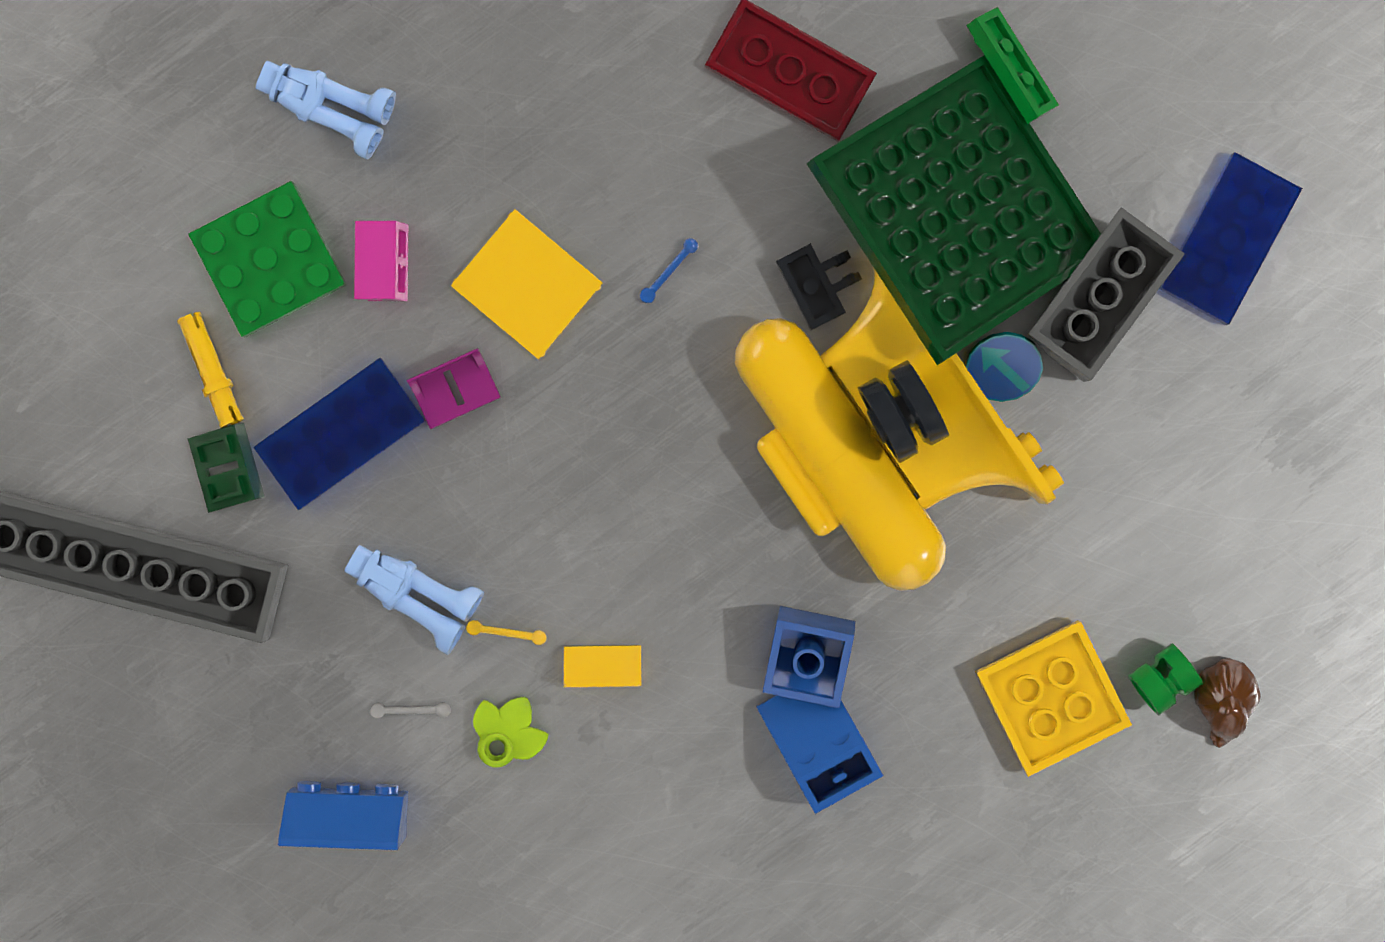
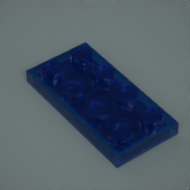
(1231, 238)
(339, 434)

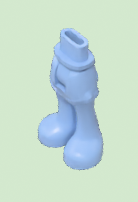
(304, 95)
(393, 580)

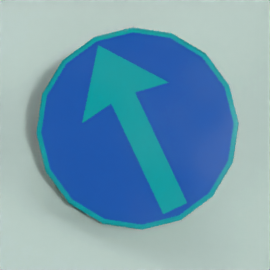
(1005, 366)

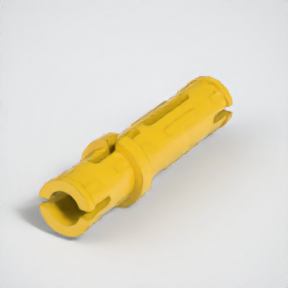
(215, 383)

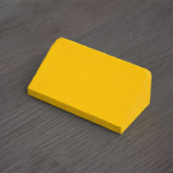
(602, 666)

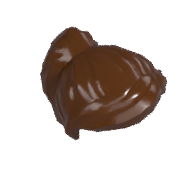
(1227, 699)

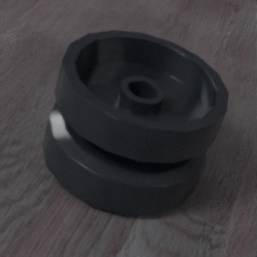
(906, 409)

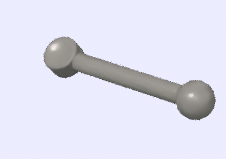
(379, 710)

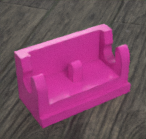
(381, 261)

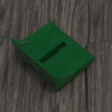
(220, 448)

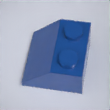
(809, 656)

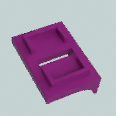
(436, 395)

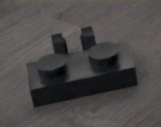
(811, 285)

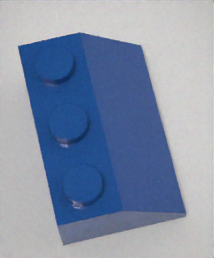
(344, 816)

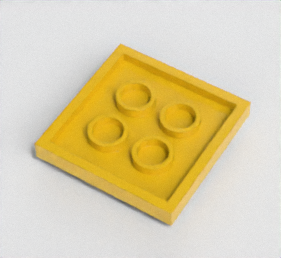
(1053, 698)

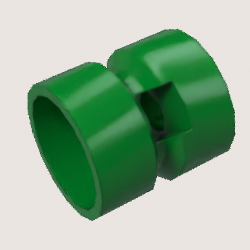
(1165, 679)

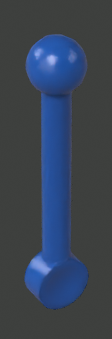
(648, 294)

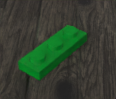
(1012, 65)

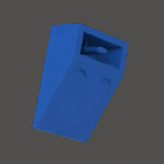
(820, 749)

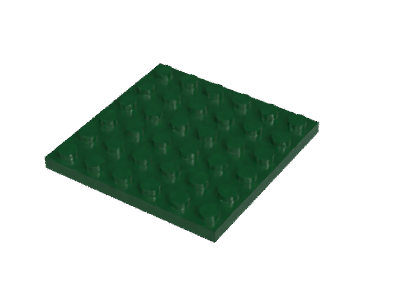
(957, 208)

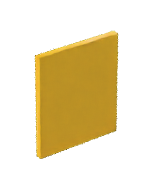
(526, 284)

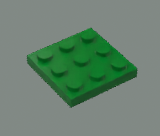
(267, 259)

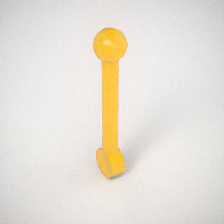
(475, 627)

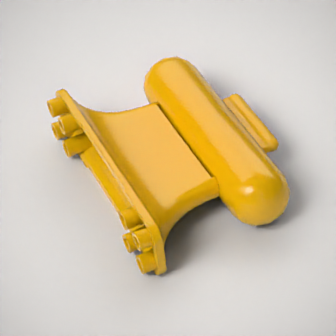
(841, 468)

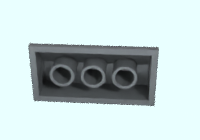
(1105, 295)

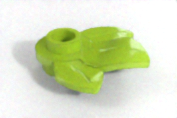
(511, 727)

